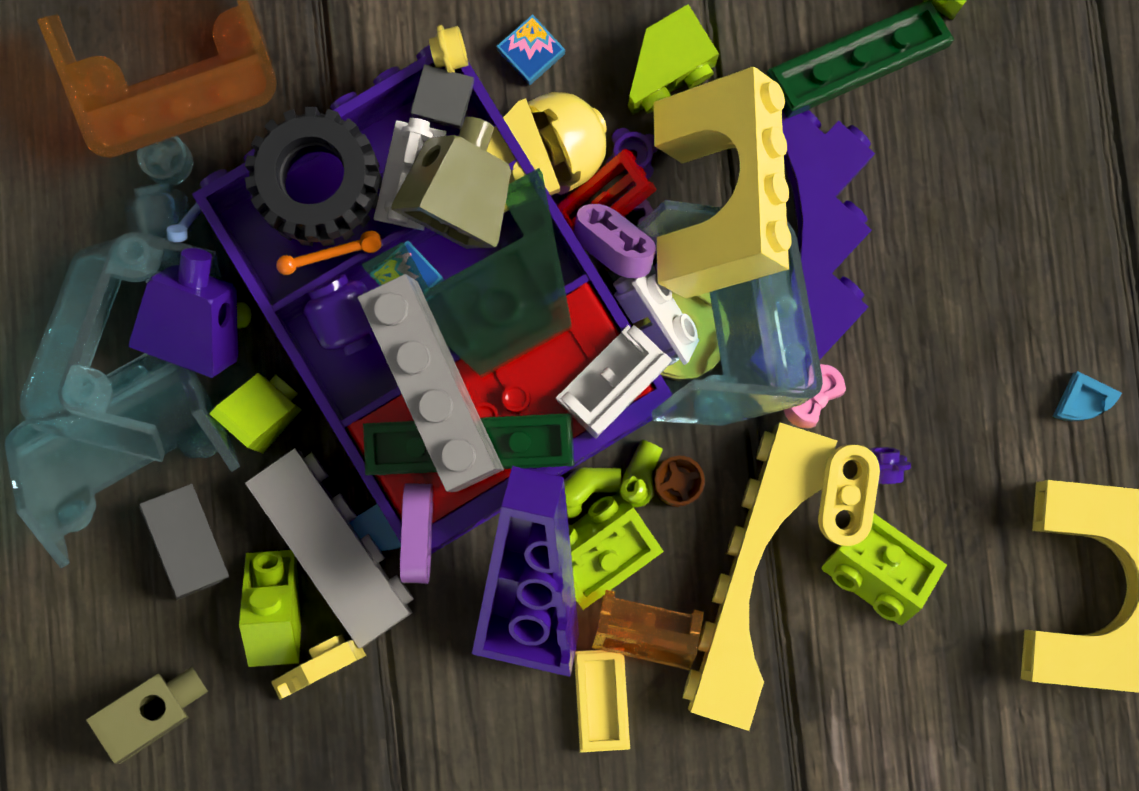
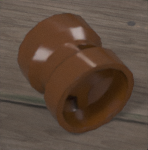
(685, 478)

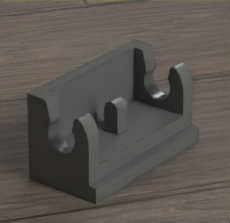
(184, 541)

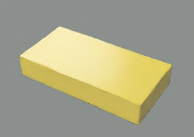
(601, 701)

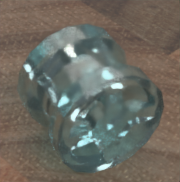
(162, 154)

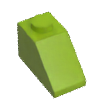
(258, 411)

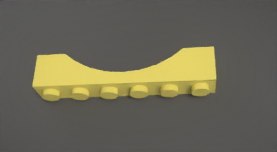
(729, 676)

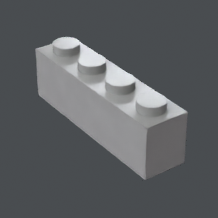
(430, 383)
(329, 548)

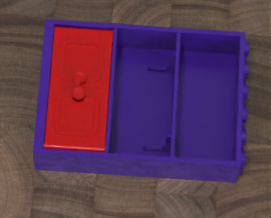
(361, 384)

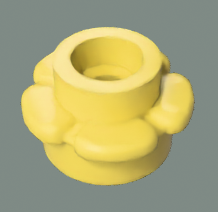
(448, 49)

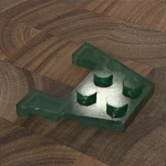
(504, 300)

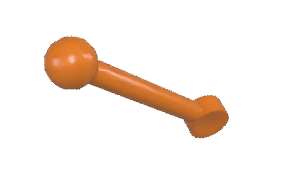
(369, 242)

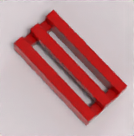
(609, 171)

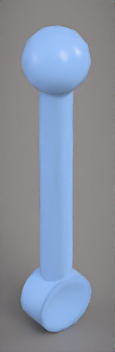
(178, 232)

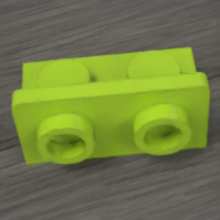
(608, 547)
(886, 571)

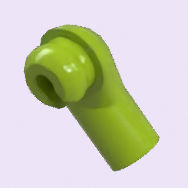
(585, 481)

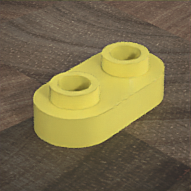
(853, 495)

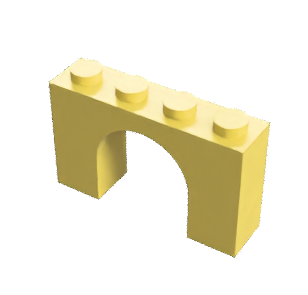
(751, 231)
(1111, 654)

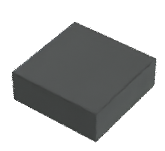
(442, 97)

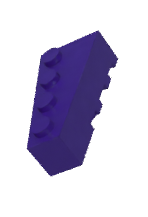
(529, 586)

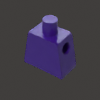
(189, 317)

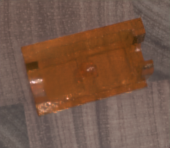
(647, 632)

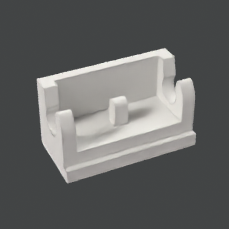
(613, 380)

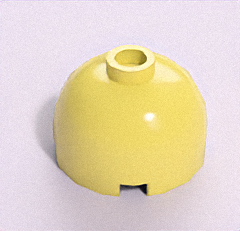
(571, 135)

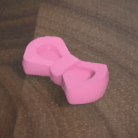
(808, 414)

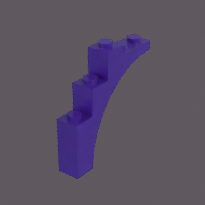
(827, 229)

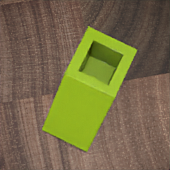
(671, 55)
(270, 609)

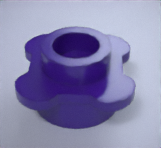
(638, 142)
(891, 465)

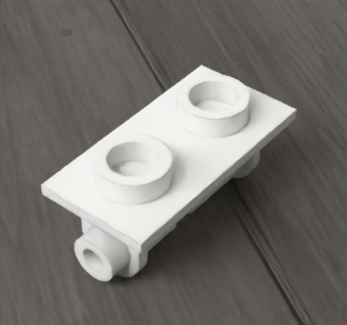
(403, 151)
(669, 327)

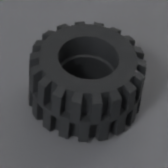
(287, 144)

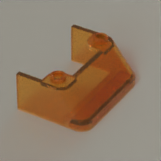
(127, 117)

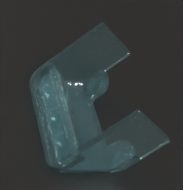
(761, 338)
(61, 388)
(59, 475)

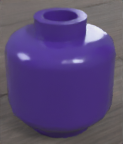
(338, 315)

